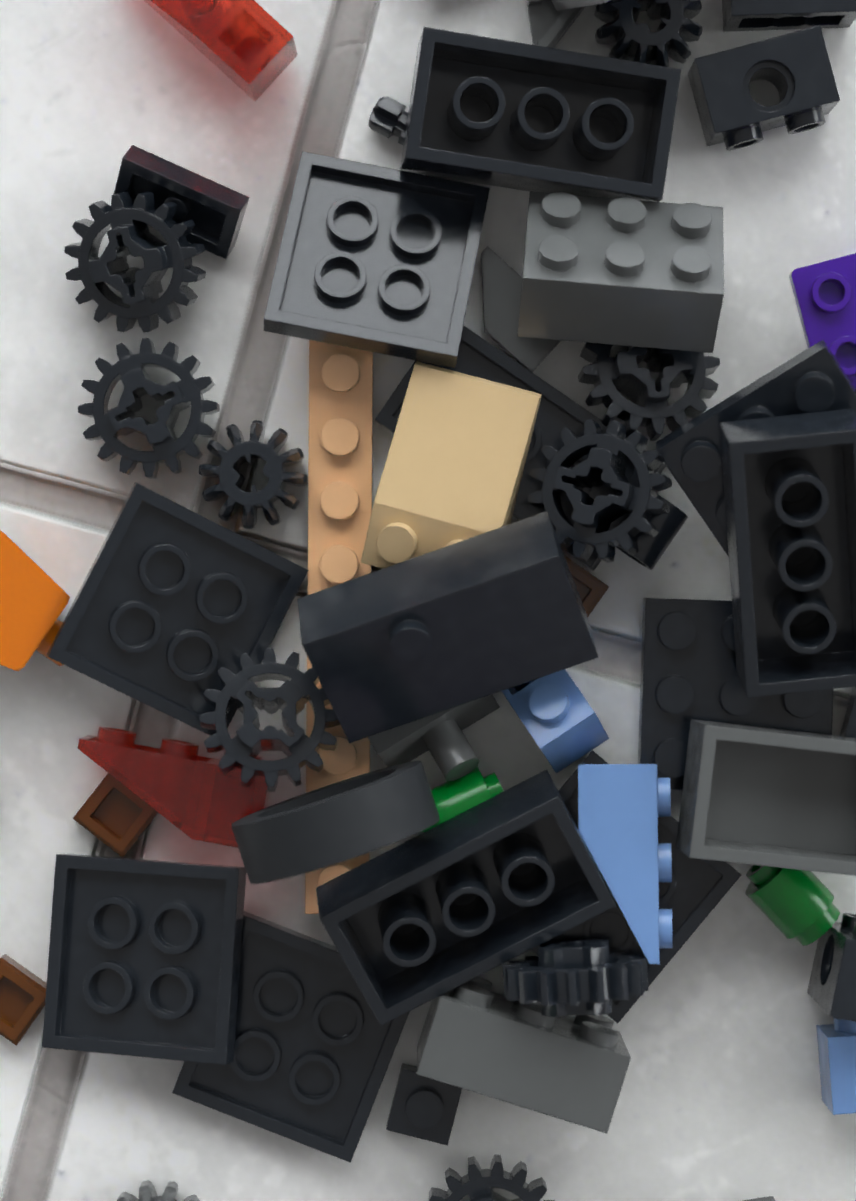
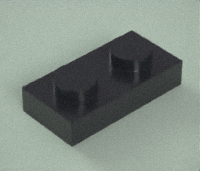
(210, 205)

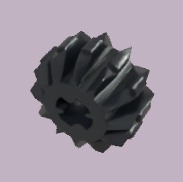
(638, 41)
(232, 480)

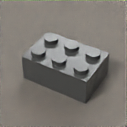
(622, 272)
(769, 798)
(524, 1058)

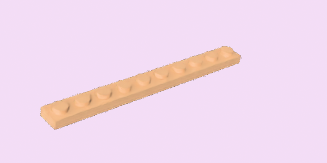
(337, 530)

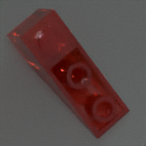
(234, 37)
(178, 783)

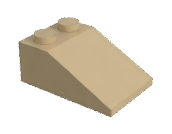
(449, 464)

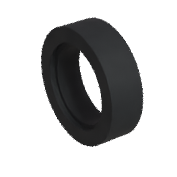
(335, 823)

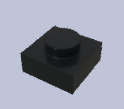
(423, 1107)

